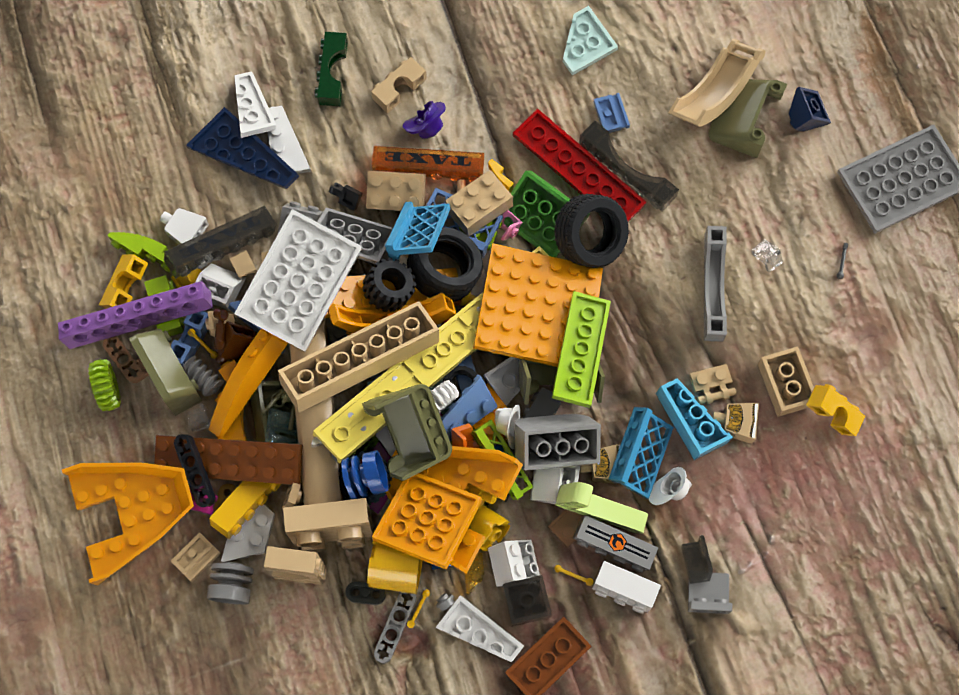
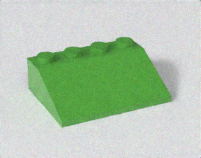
(537, 207)

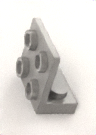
(710, 595)

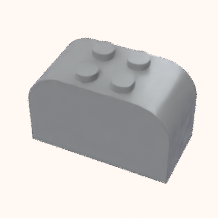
(557, 441)

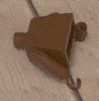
(230, 338)

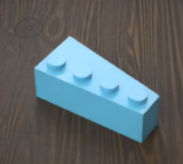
(691, 420)

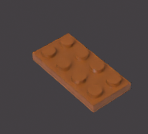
(548, 659)

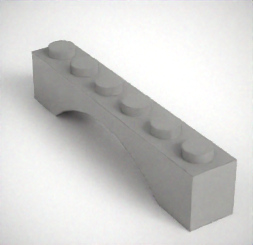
(714, 265)

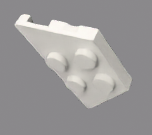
(252, 537)

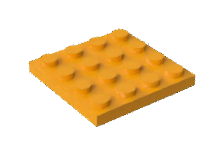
(427, 519)

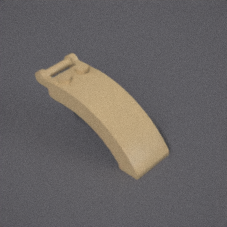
(719, 86)

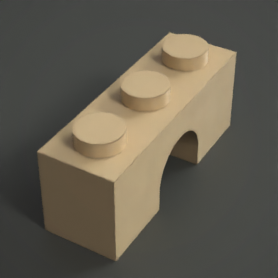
(408, 74)

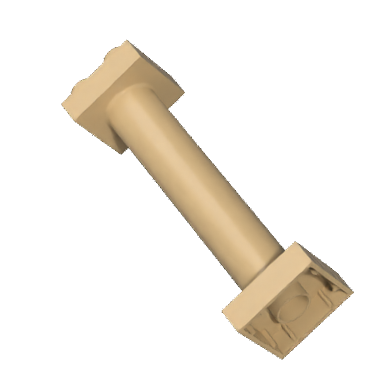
(324, 511)

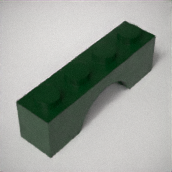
(334, 49)

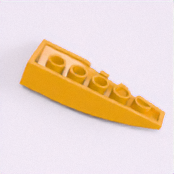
(245, 379)

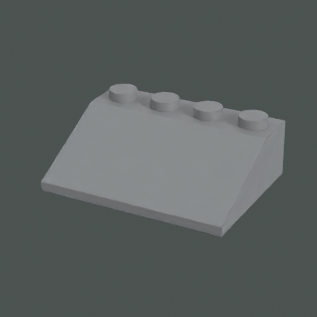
(365, 233)

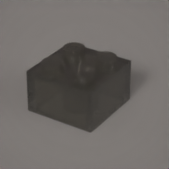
(527, 600)

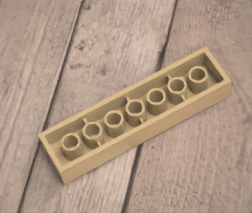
(358, 356)

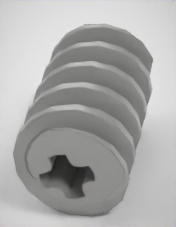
(203, 378)

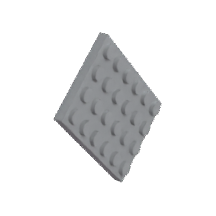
(902, 178)

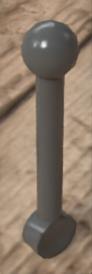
(840, 275)

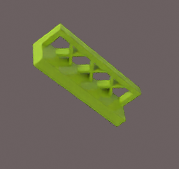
(484, 443)

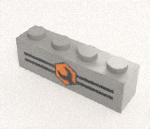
(615, 543)

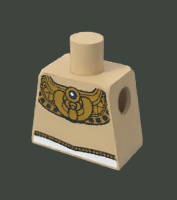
(739, 420)
(602, 470)

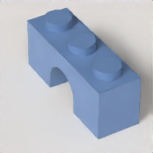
(187, 346)

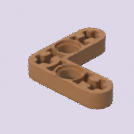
(137, 366)

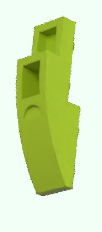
(140, 246)

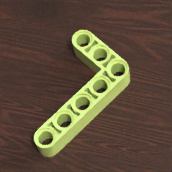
(579, 499)

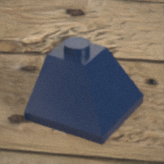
(807, 110)

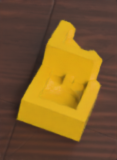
(498, 170)

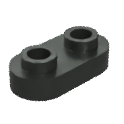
(365, 594)

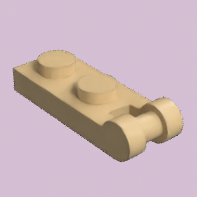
(293, 495)

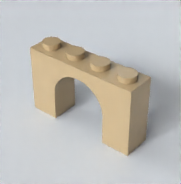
(295, 565)

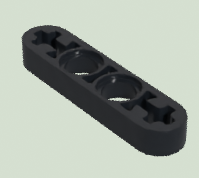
(191, 472)

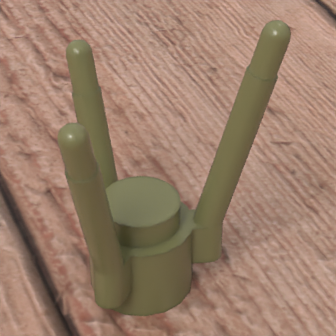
(281, 393)

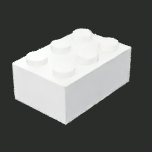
(626, 587)

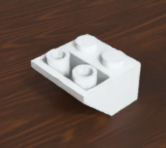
(222, 284)
(548, 481)
(513, 561)

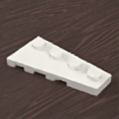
(252, 107)
(284, 142)

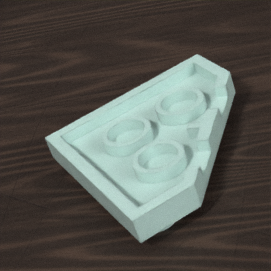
(586, 41)

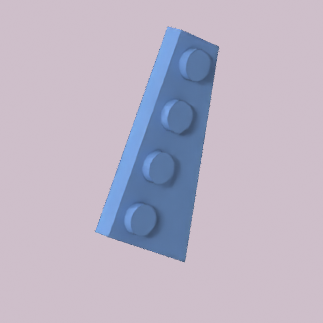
(470, 407)

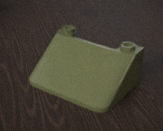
(736, 124)
(413, 428)

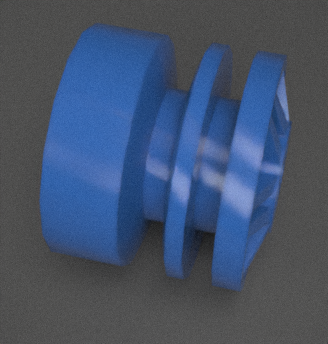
(360, 476)

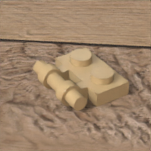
(710, 379)

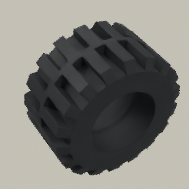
(396, 274)

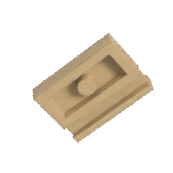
(195, 557)

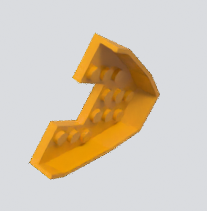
(466, 466)
(147, 502)

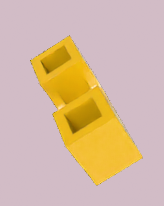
(126, 273)
(827, 401)

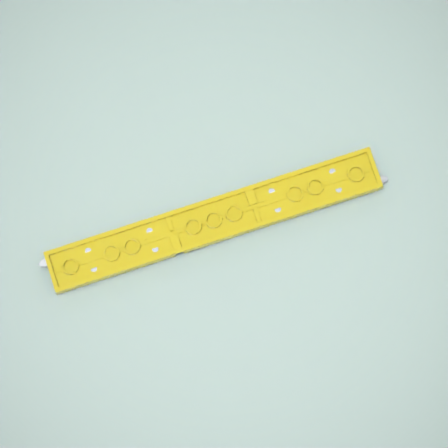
(353, 427)

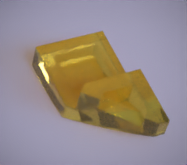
(474, 574)

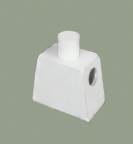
(183, 225)

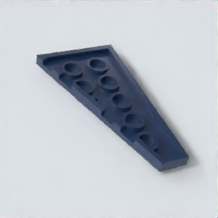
(223, 142)

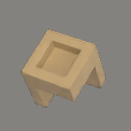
(243, 264)

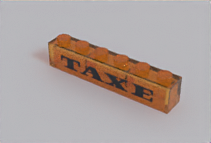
(433, 163)

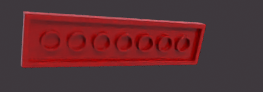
(574, 162)

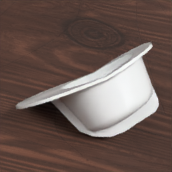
(505, 423)
(671, 486)

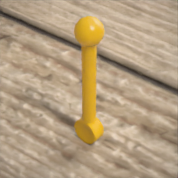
(191, 332)
(589, 581)
(411, 623)

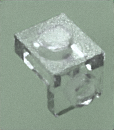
(768, 254)

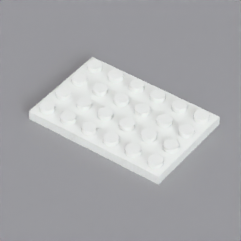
(298, 280)

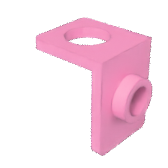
(513, 229)

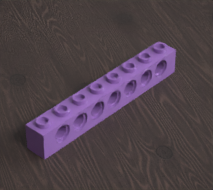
(135, 315)

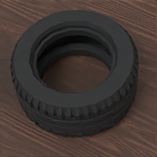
(614, 232)
(460, 249)

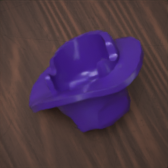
(426, 122)

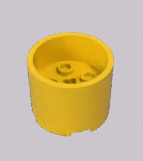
(393, 570)

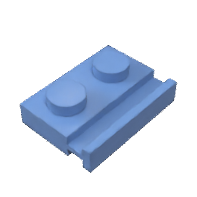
(611, 112)

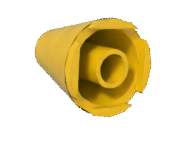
(490, 525)

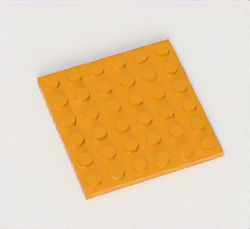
(529, 303)

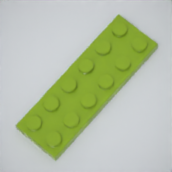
(581, 349)

